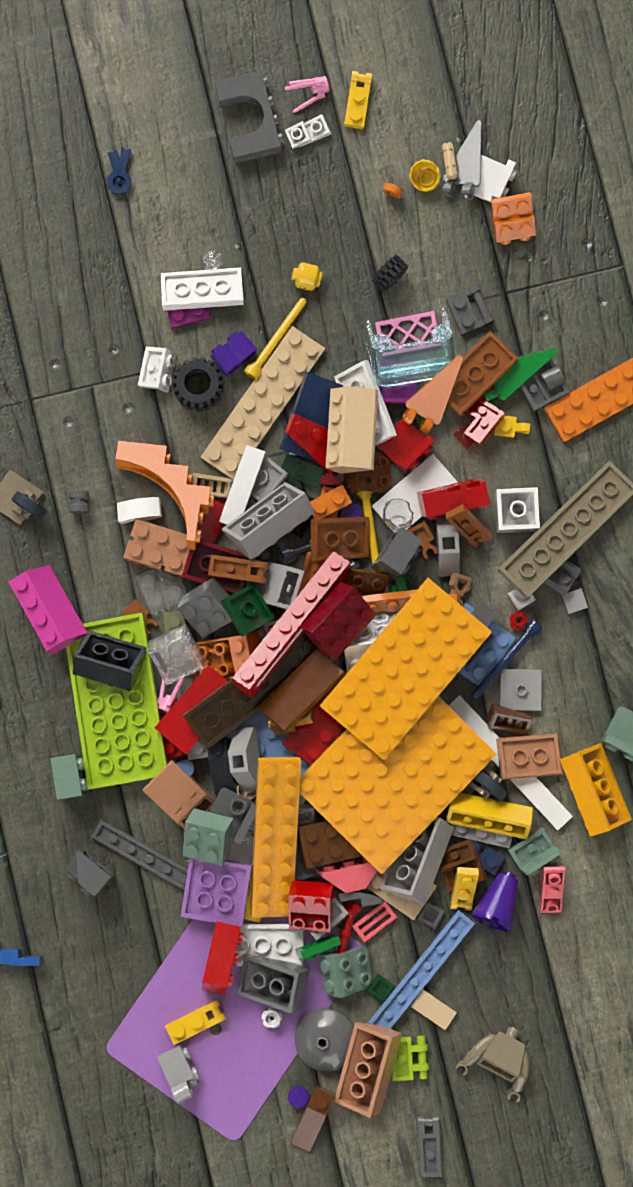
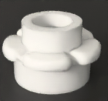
(271, 1023)

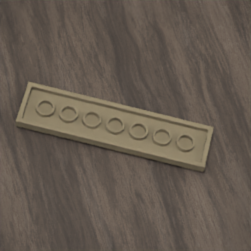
(567, 530)

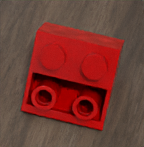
(311, 906)

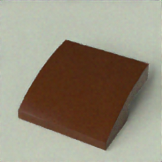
(460, 855)

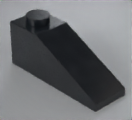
(220, 766)

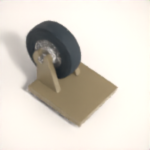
(20, 498)
(488, 785)

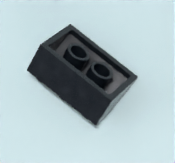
(109, 660)

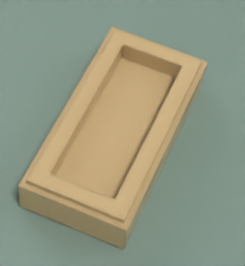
(433, 1009)

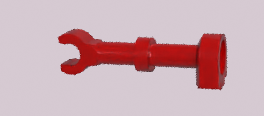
(346, 932)

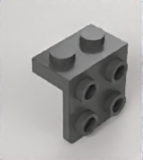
(240, 823)

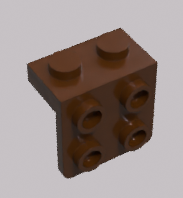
(371, 480)

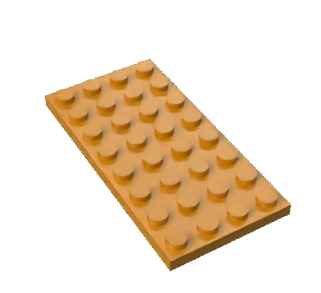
(405, 668)

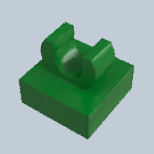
(403, 584)

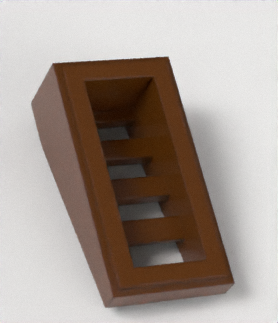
(498, 723)

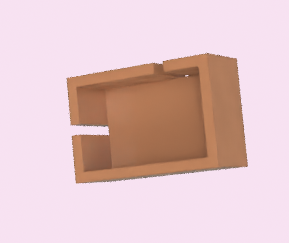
(157, 547)

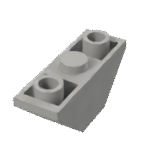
(447, 547)
(243, 757)

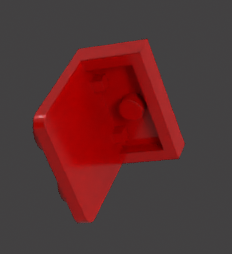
(407, 446)

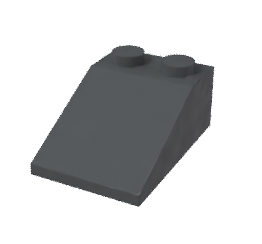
(273, 982)

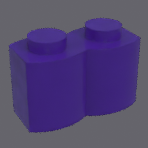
(233, 353)

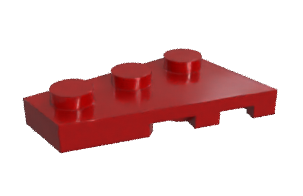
(309, 437)

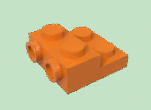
(513, 218)

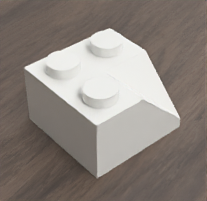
(517, 510)

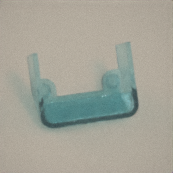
(410, 361)

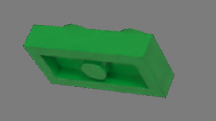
(325, 944)

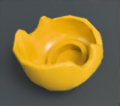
(425, 175)

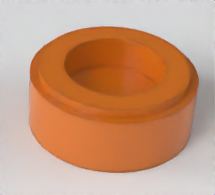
(392, 190)

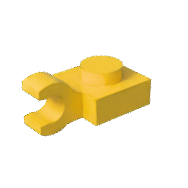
(509, 427)

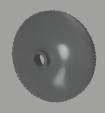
(326, 1025)

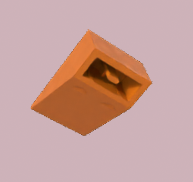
(228, 653)

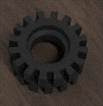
(389, 273)

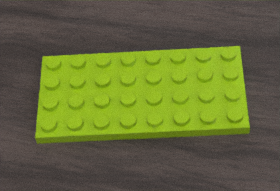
(115, 722)

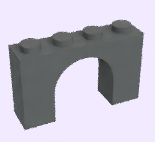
(251, 89)

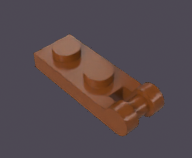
(469, 526)
(237, 569)

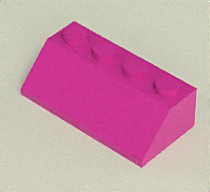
(48, 608)

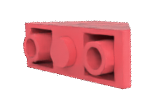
(349, 875)
(551, 888)

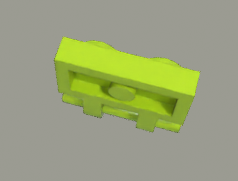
(403, 1065)

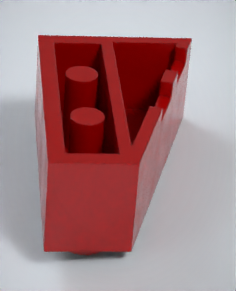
(442, 499)
(222, 958)

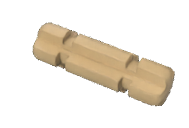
(449, 160)

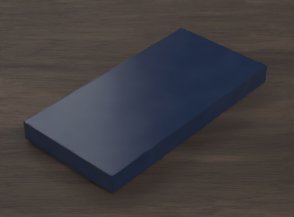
(311, 404)

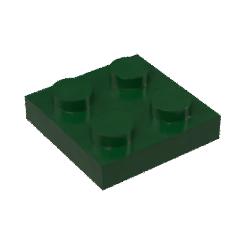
(247, 609)

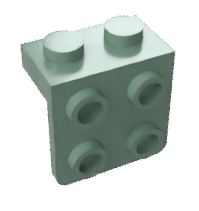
(620, 733)
(534, 852)
(346, 972)

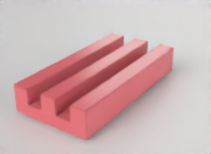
(388, 911)

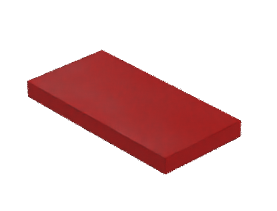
(173, 724)

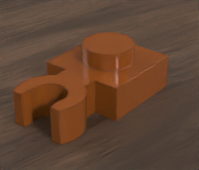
(423, 532)
(136, 607)

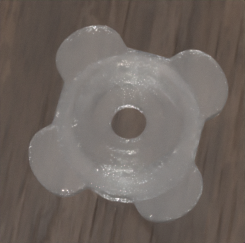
(212, 260)

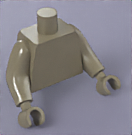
(502, 1056)

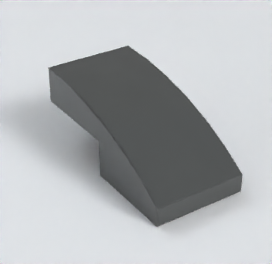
(366, 898)

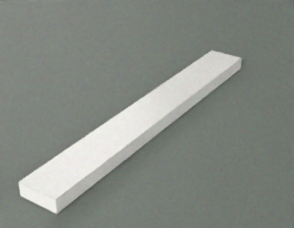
(530, 787)

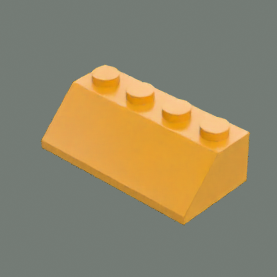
(595, 789)

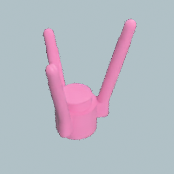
(318, 85)
(166, 703)

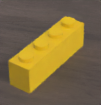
(490, 815)

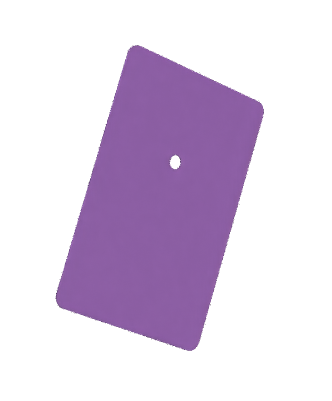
(234, 1066)

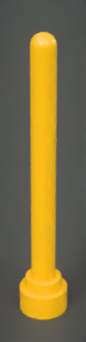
(254, 369)
(365, 497)

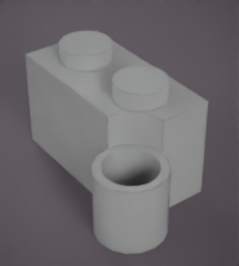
(179, 1072)

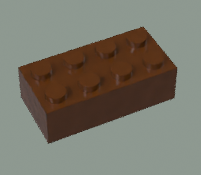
(323, 845)

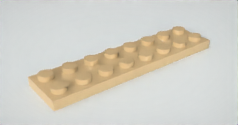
(263, 401)

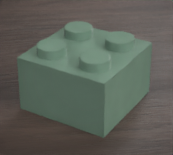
(69, 776)
(207, 837)

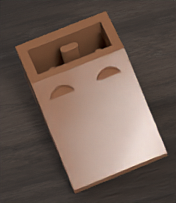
(178, 793)

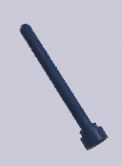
(532, 628)

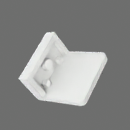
(494, 179)

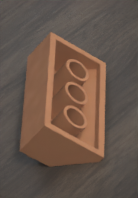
(367, 1068)

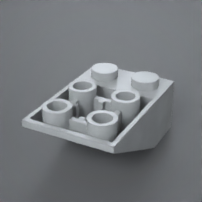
(281, 585)

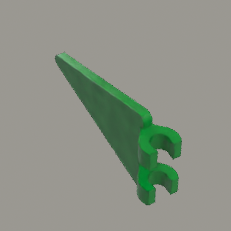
(519, 374)

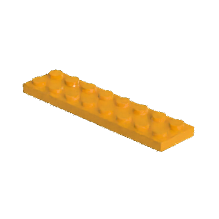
(275, 835)

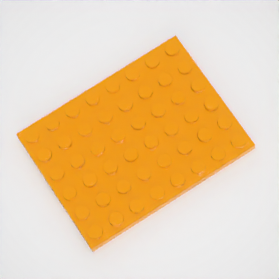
(391, 801)

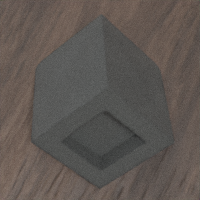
(484, 613)

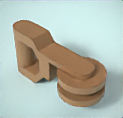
(454, 579)

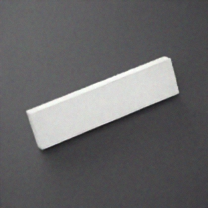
(243, 484)

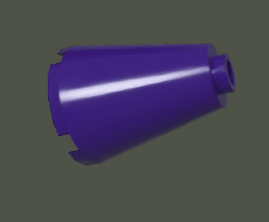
(498, 903)

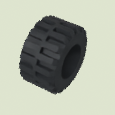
(193, 368)

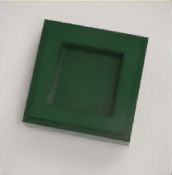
(380, 988)

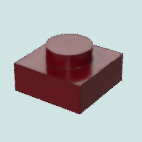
(330, 480)

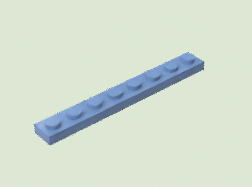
(422, 971)

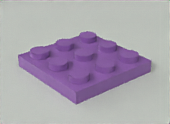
(216, 891)

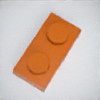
(330, 502)

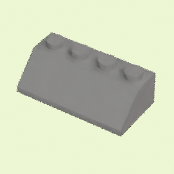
(268, 520)
(416, 868)

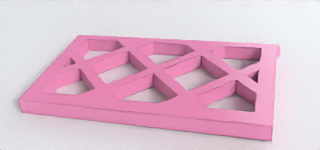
(415, 319)

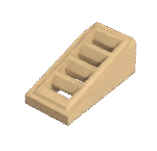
(211, 479)

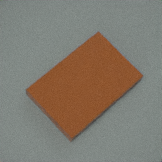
(342, 535)

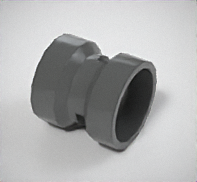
(79, 502)

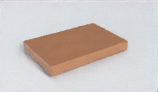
(529, 756)

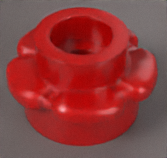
(513, 620)

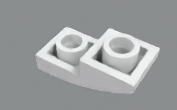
(308, 132)
(142, 509)

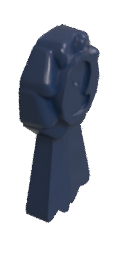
(118, 180)

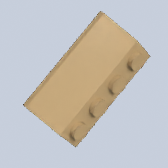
(351, 429)

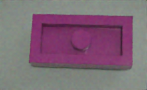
(187, 316)

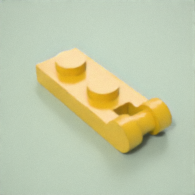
(358, 100)
(464, 888)
(194, 1022)

